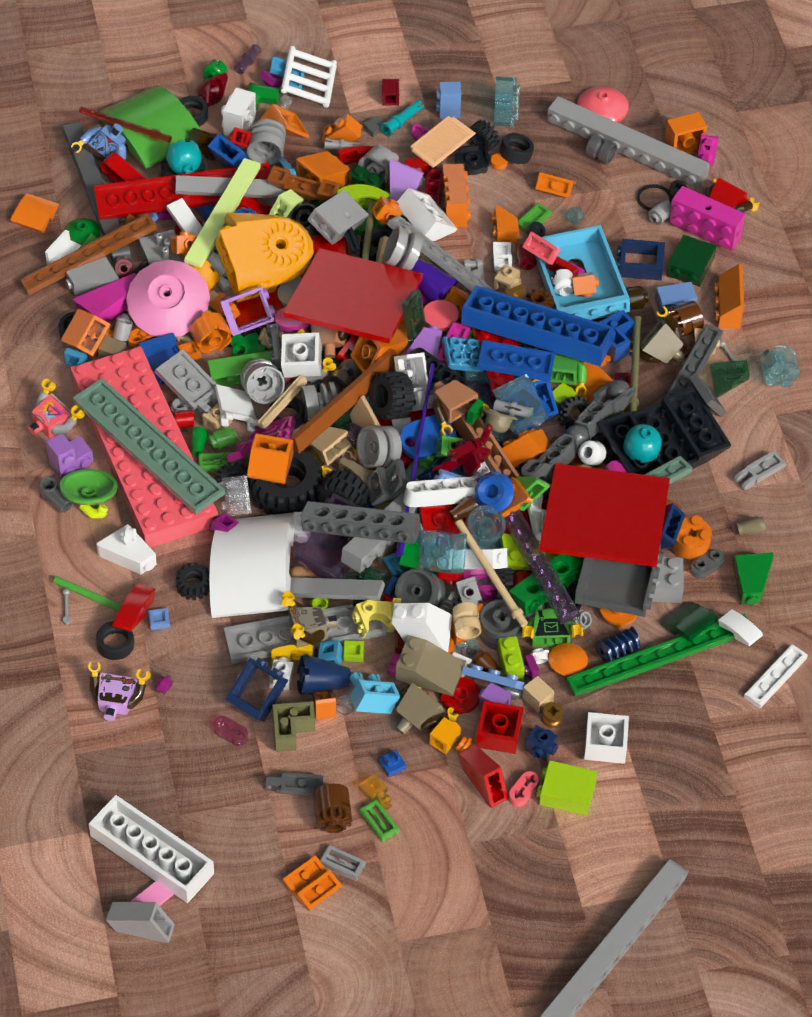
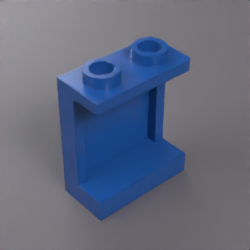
(159, 351)

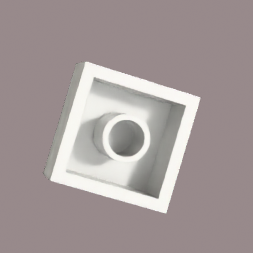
(239, 111)
(301, 354)
(606, 737)

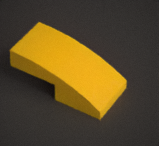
(291, 652)

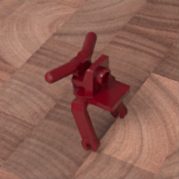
(468, 454)

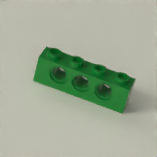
(528, 592)

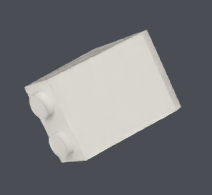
(424, 622)

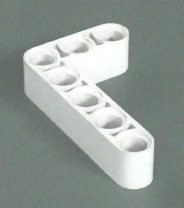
(442, 491)

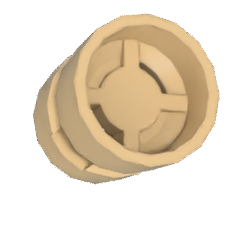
(466, 620)

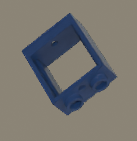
(637, 270)
(242, 681)

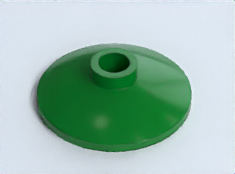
(81, 229)

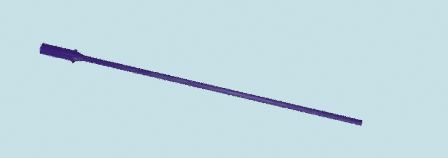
(401, 546)

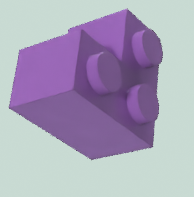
(68, 456)

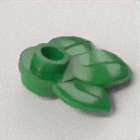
(247, 344)

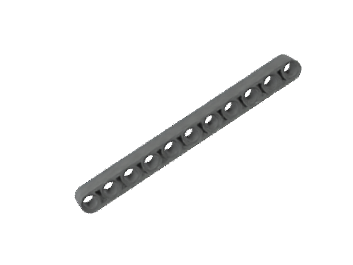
(90, 177)

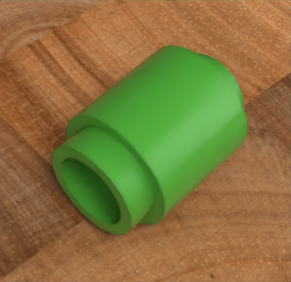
(222, 438)

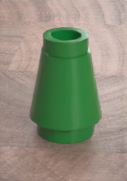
(198, 439)

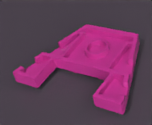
(279, 428)

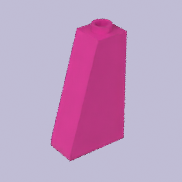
(106, 301)

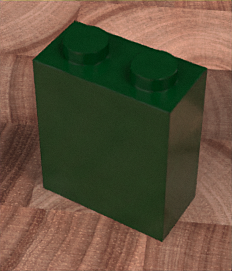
(691, 260)

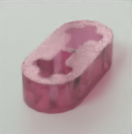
(229, 732)

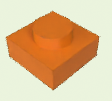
(191, 349)

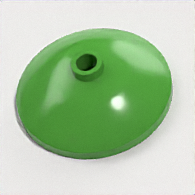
(88, 486)

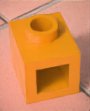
(445, 735)

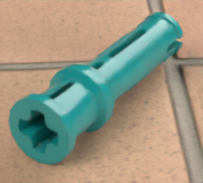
(397, 121)

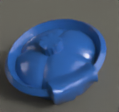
(494, 490)

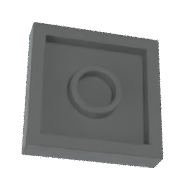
(707, 394)

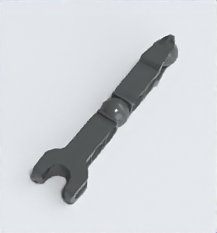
(584, 428)

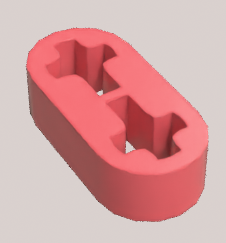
(527, 791)

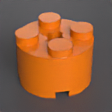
(211, 332)
(693, 538)

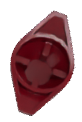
(212, 89)

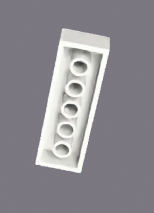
(151, 848)

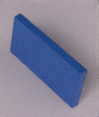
(516, 360)

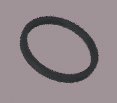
(651, 186)

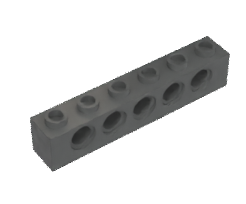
(360, 522)

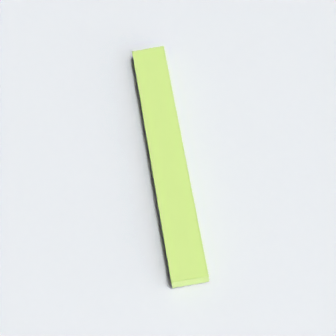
(227, 204)

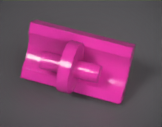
(708, 148)

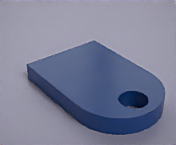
(429, 437)

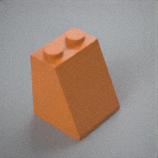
(323, 166)
(369, 351)

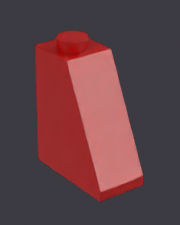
(484, 775)

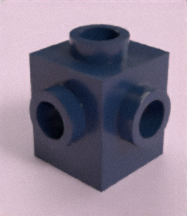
(541, 743)

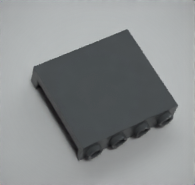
(617, 585)

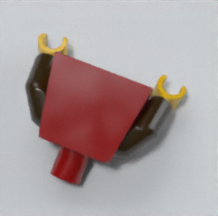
(730, 196)

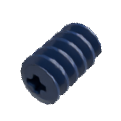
(618, 644)

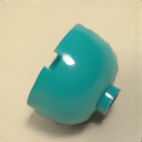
(184, 157)
(642, 443)

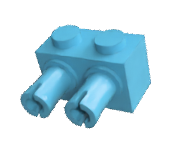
(372, 694)

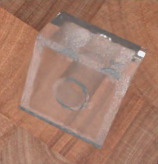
(236, 495)

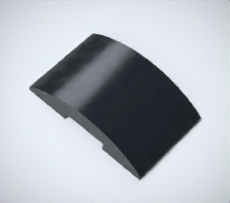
(685, 431)

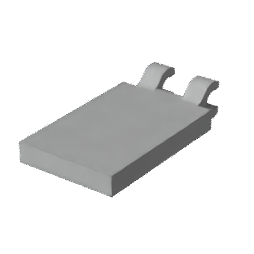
(189, 382)

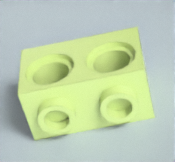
(286, 203)

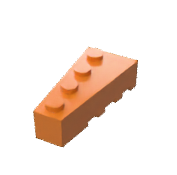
(455, 194)

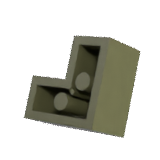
(289, 720)

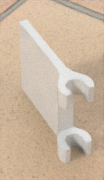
(235, 405)

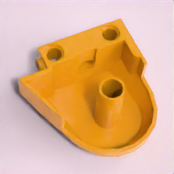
(262, 251)

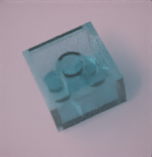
(506, 101)
(442, 551)

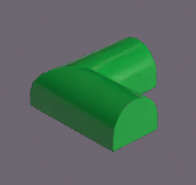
(264, 94)

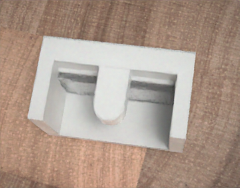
(415, 367)

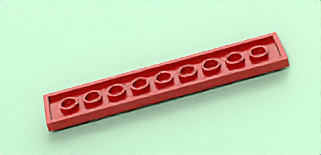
(156, 193)

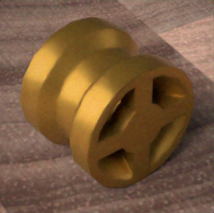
(549, 718)

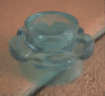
(571, 215)

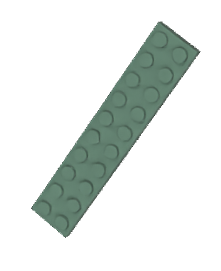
(149, 446)

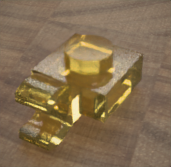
(375, 789)

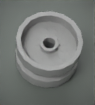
(402, 248)
(378, 446)

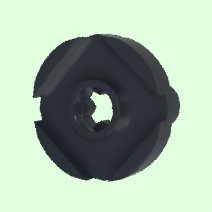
(473, 152)

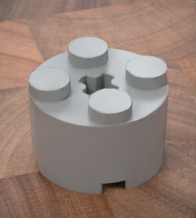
(378, 161)

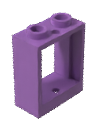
(253, 324)

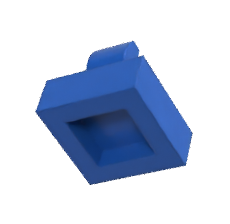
(392, 763)

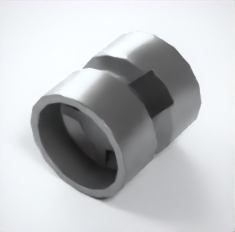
(600, 148)
(344, 374)

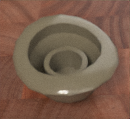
(499, 422)

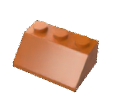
(729, 298)

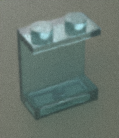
(523, 392)

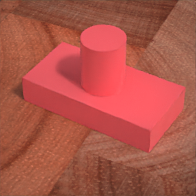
(541, 248)

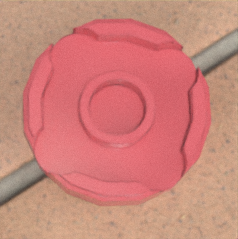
(441, 314)

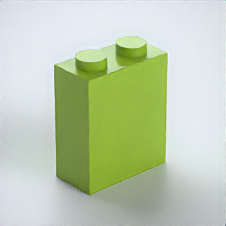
(567, 787)

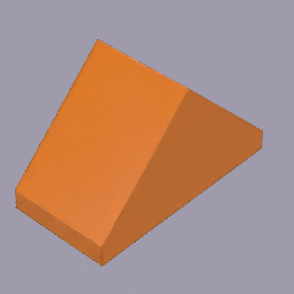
(324, 704)

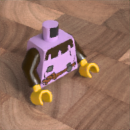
(116, 693)

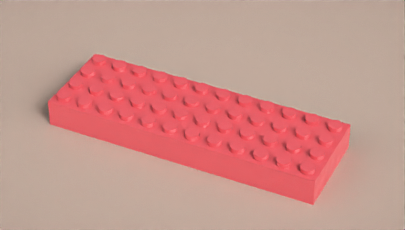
(154, 509)

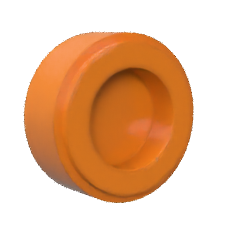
(498, 162)

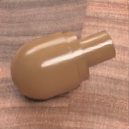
(301, 572)

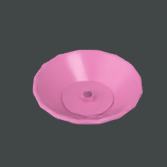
(172, 313)

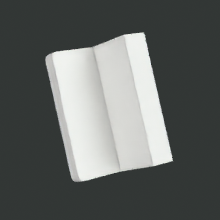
(61, 247)

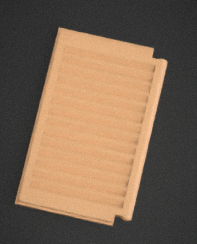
(441, 141)

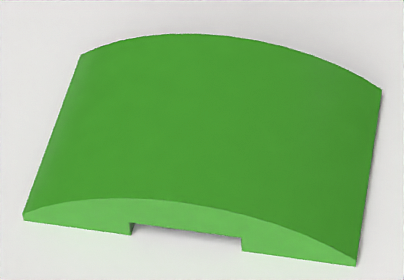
(157, 110)

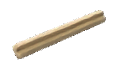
(282, 402)

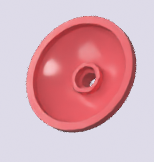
(605, 102)

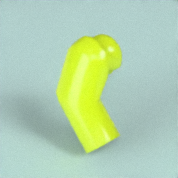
(93, 513)

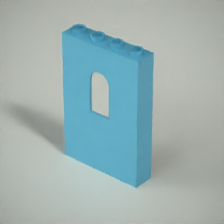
(593, 250)

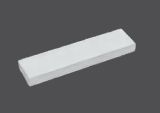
(775, 676)

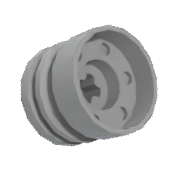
(266, 141)
(263, 390)
(316, 401)

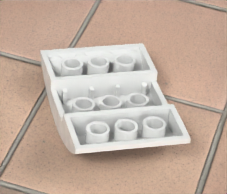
(251, 566)

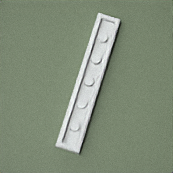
(188, 223)

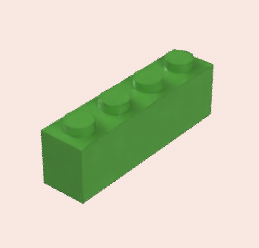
(228, 370)

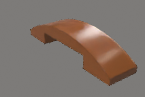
(302, 186)

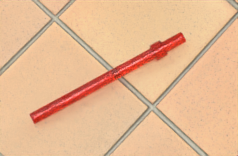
(152, 133)

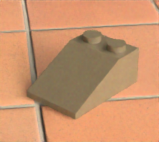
(428, 666)

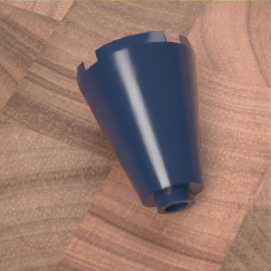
(321, 675)

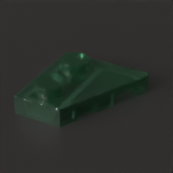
(728, 375)

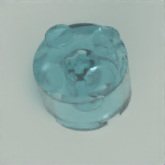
(780, 366)
(485, 526)

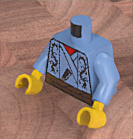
(103, 141)

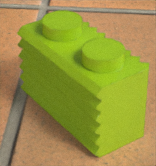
(510, 657)

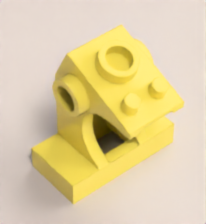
(374, 610)

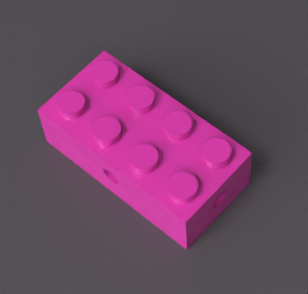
(707, 218)

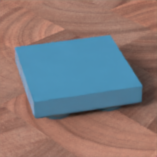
(461, 353)

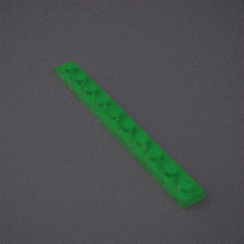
(647, 660)

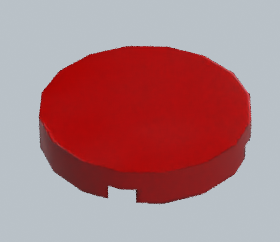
(464, 698)

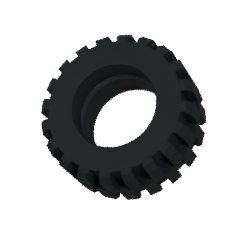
(292, 499)

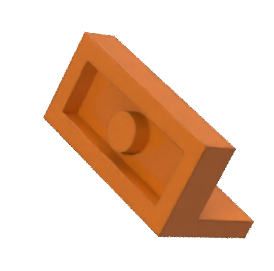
(554, 184)

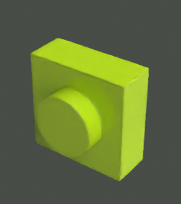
(353, 651)

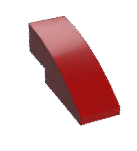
(134, 607)

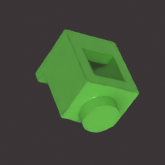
(444, 445)

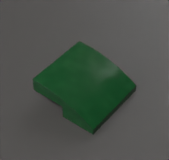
(689, 620)

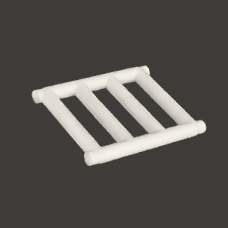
(327, 76)

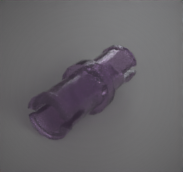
(247, 59)

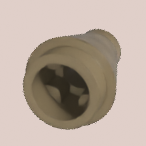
(752, 526)

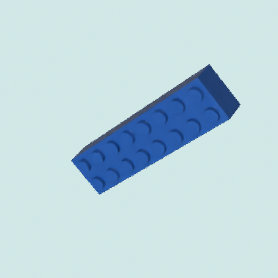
(537, 325)

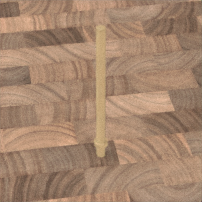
(516, 612)

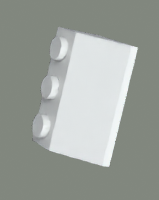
(425, 214)

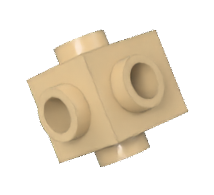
(507, 277)

